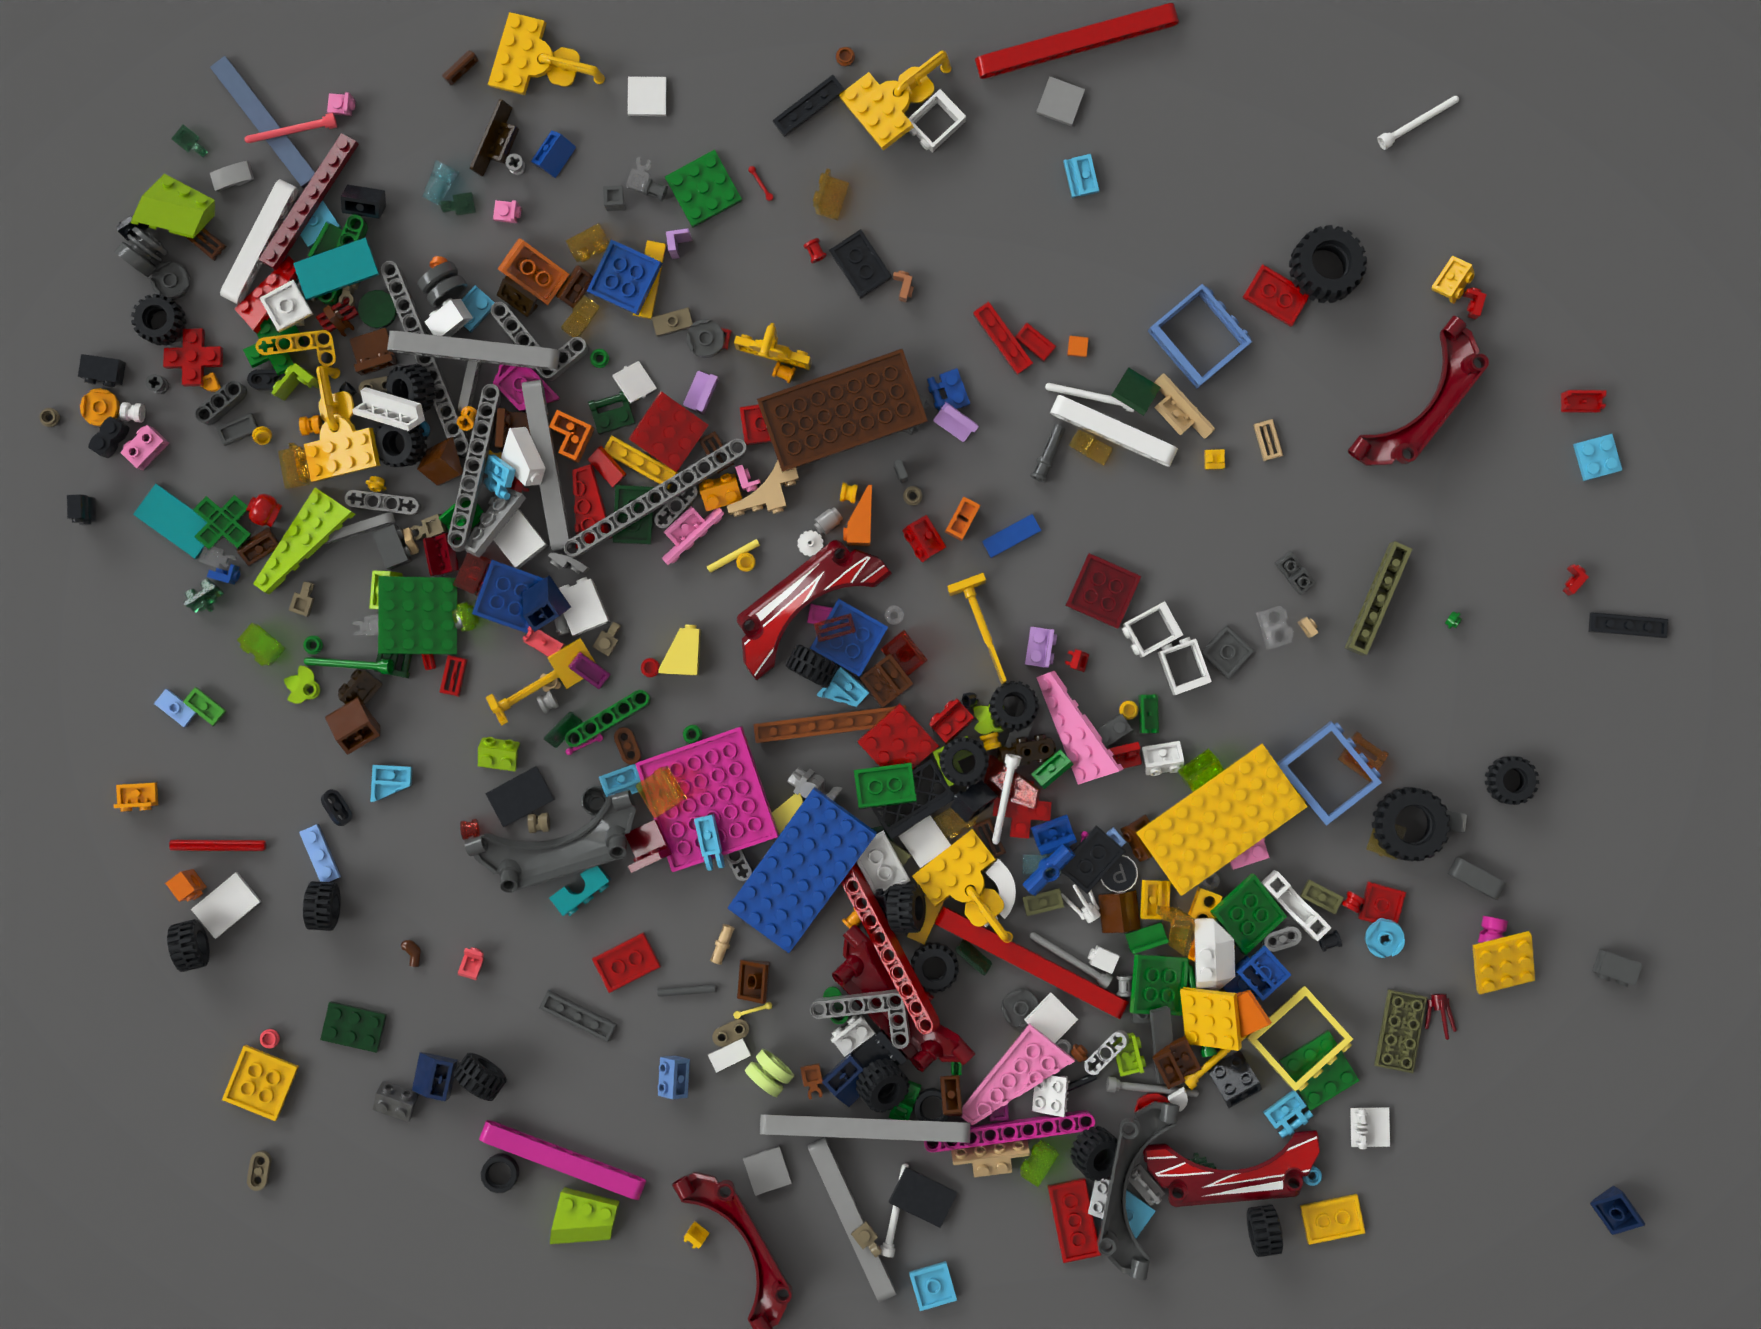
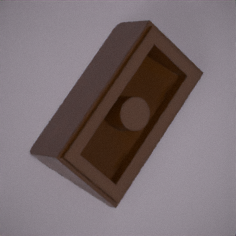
(459, 68)
(575, 286)
(258, 546)
(951, 1095)

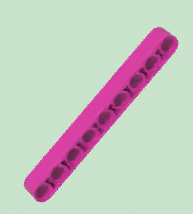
(1019, 1134)
(562, 1160)

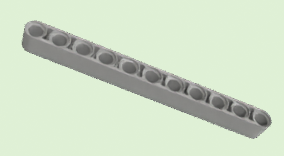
(433, 365)
(661, 489)
(865, 1128)

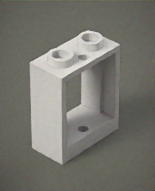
(949, 107)
(1169, 621)
(1205, 679)

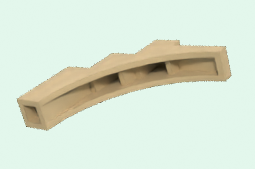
(768, 494)

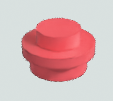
(269, 1038)

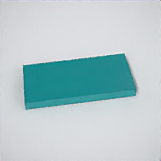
(336, 269)
(172, 519)

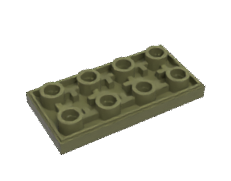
(1400, 1031)

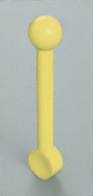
(737, 1014)

